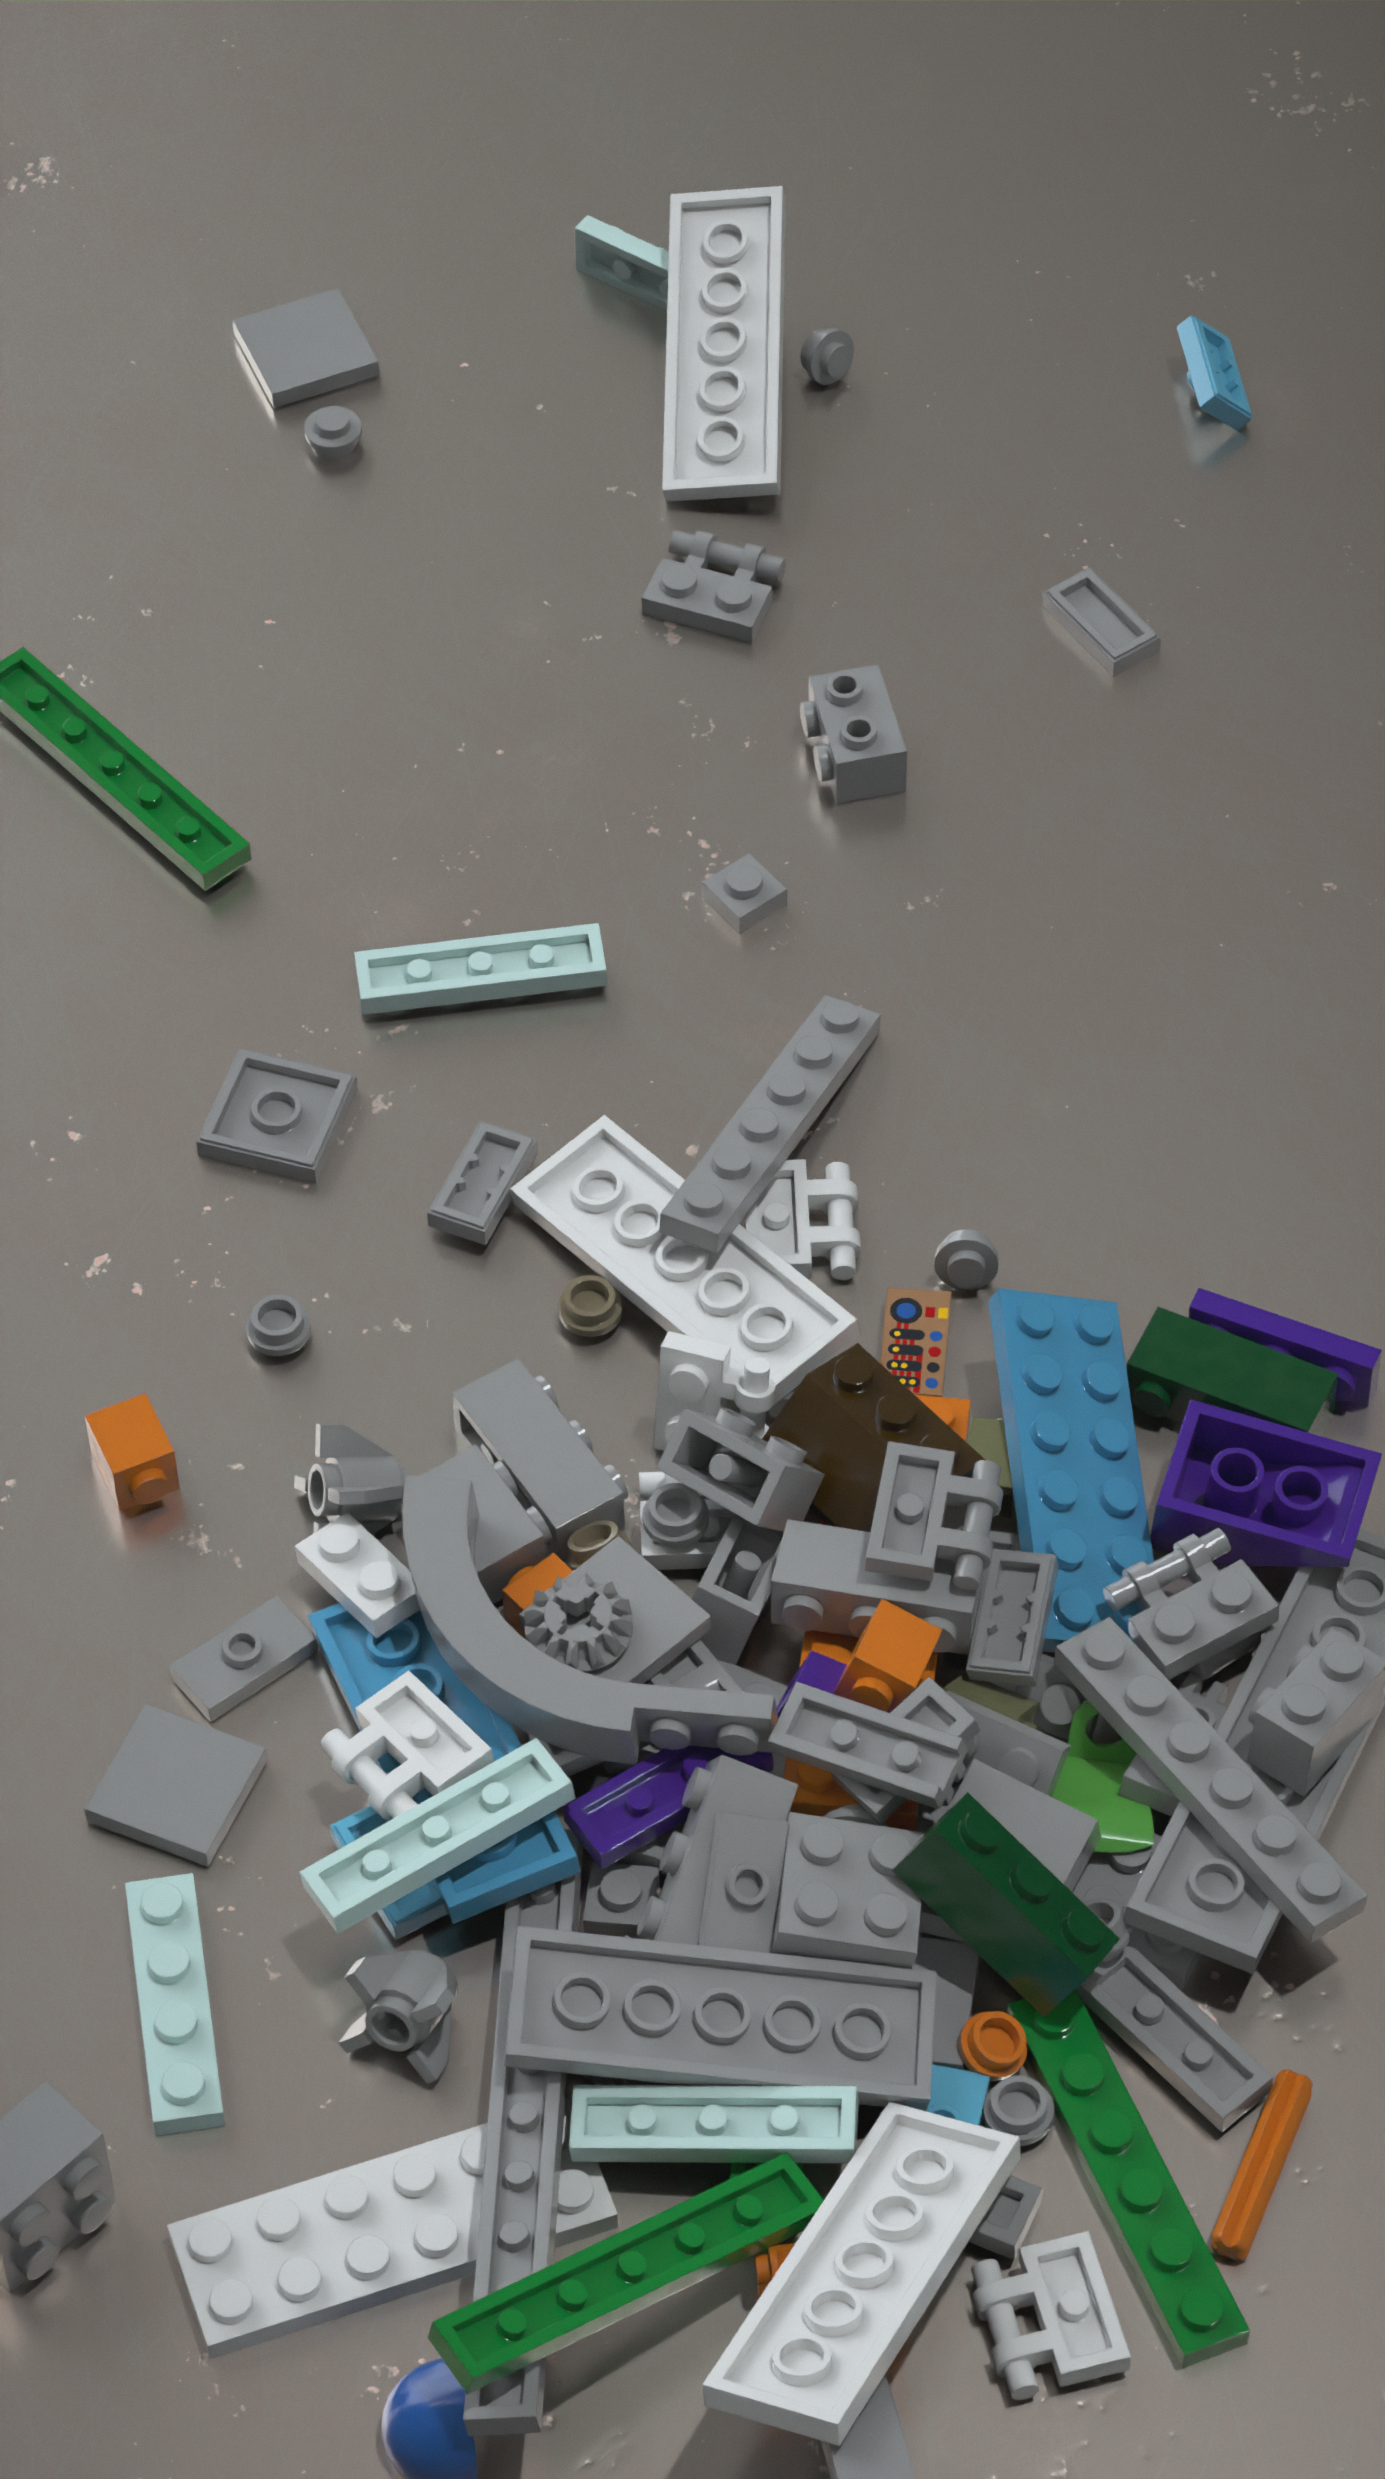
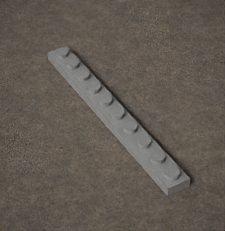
(520, 2169)

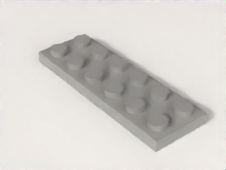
(718, 2016)

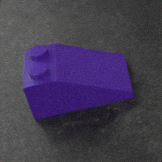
(1267, 1487)

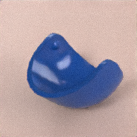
(426, 2426)

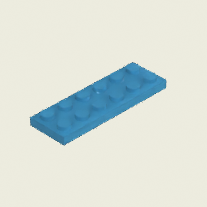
(1071, 1449)
(367, 1665)

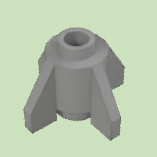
(353, 1480)
(405, 2007)

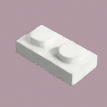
(359, 1574)

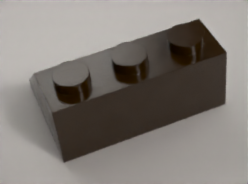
(844, 1423)

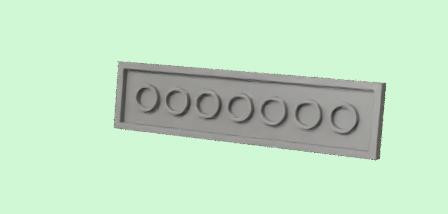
(1191, 1884)

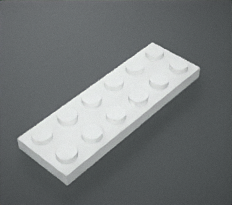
(724, 344)
(605, 1207)
(357, 2238)
(862, 2273)

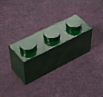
(1201, 1363)
(1006, 1904)

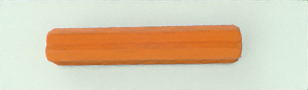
(1261, 2165)

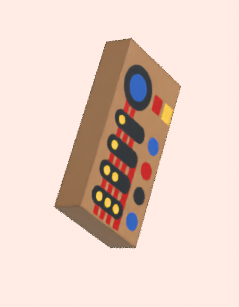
(917, 1338)

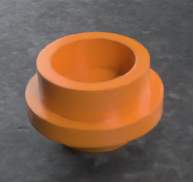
(993, 2045)

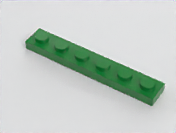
(119, 771)
(1132, 2182)
(624, 2273)

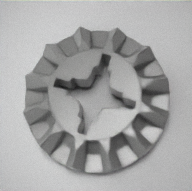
(582, 1646)

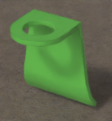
(1093, 1784)

